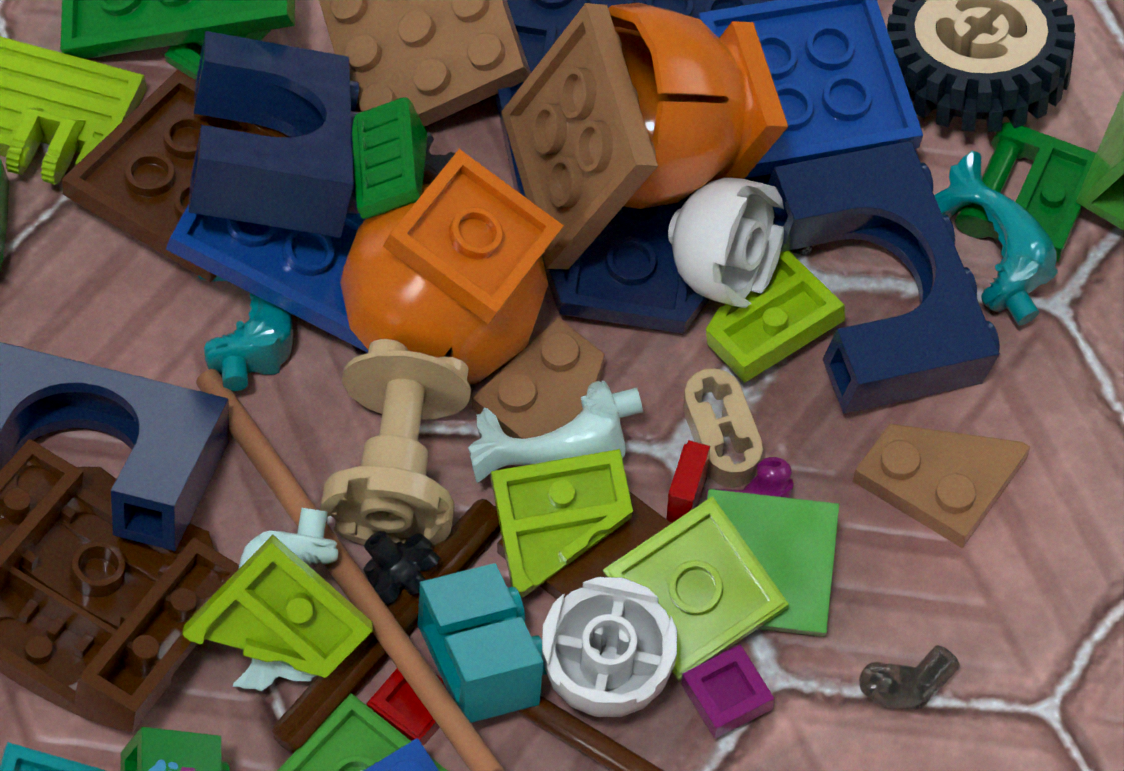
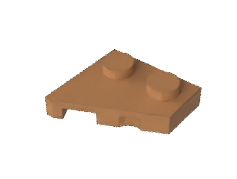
(542, 383)
(940, 476)

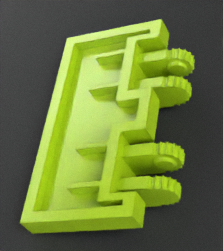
(59, 103)

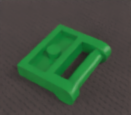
(1048, 188)

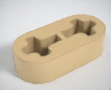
(735, 423)

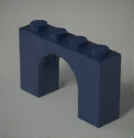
(269, 180)
(890, 201)
(171, 430)

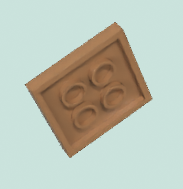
(427, 51)
(580, 134)

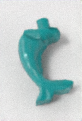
(1026, 250)
(254, 346)

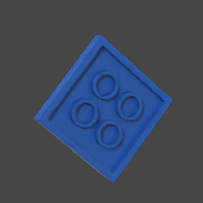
(830, 75)

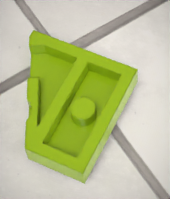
(778, 321)
(558, 512)
(281, 613)

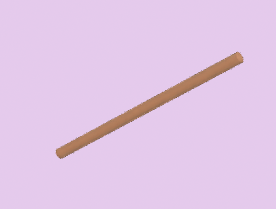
(357, 587)

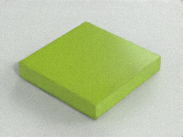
(704, 583)

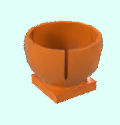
(700, 98)
(452, 270)

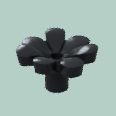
(398, 564)

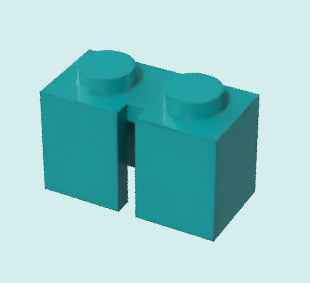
(481, 642)

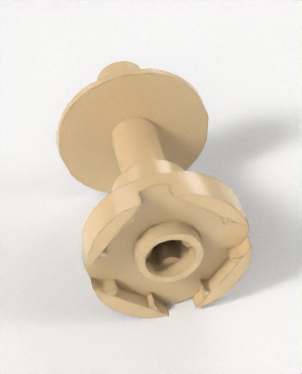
(392, 483)

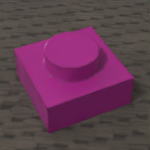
(727, 691)

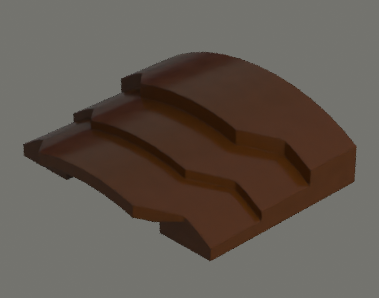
(86, 611)

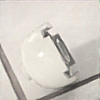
(727, 239)
(609, 647)

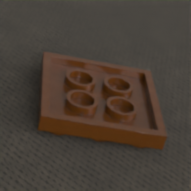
(145, 166)

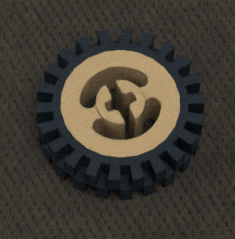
(983, 57)

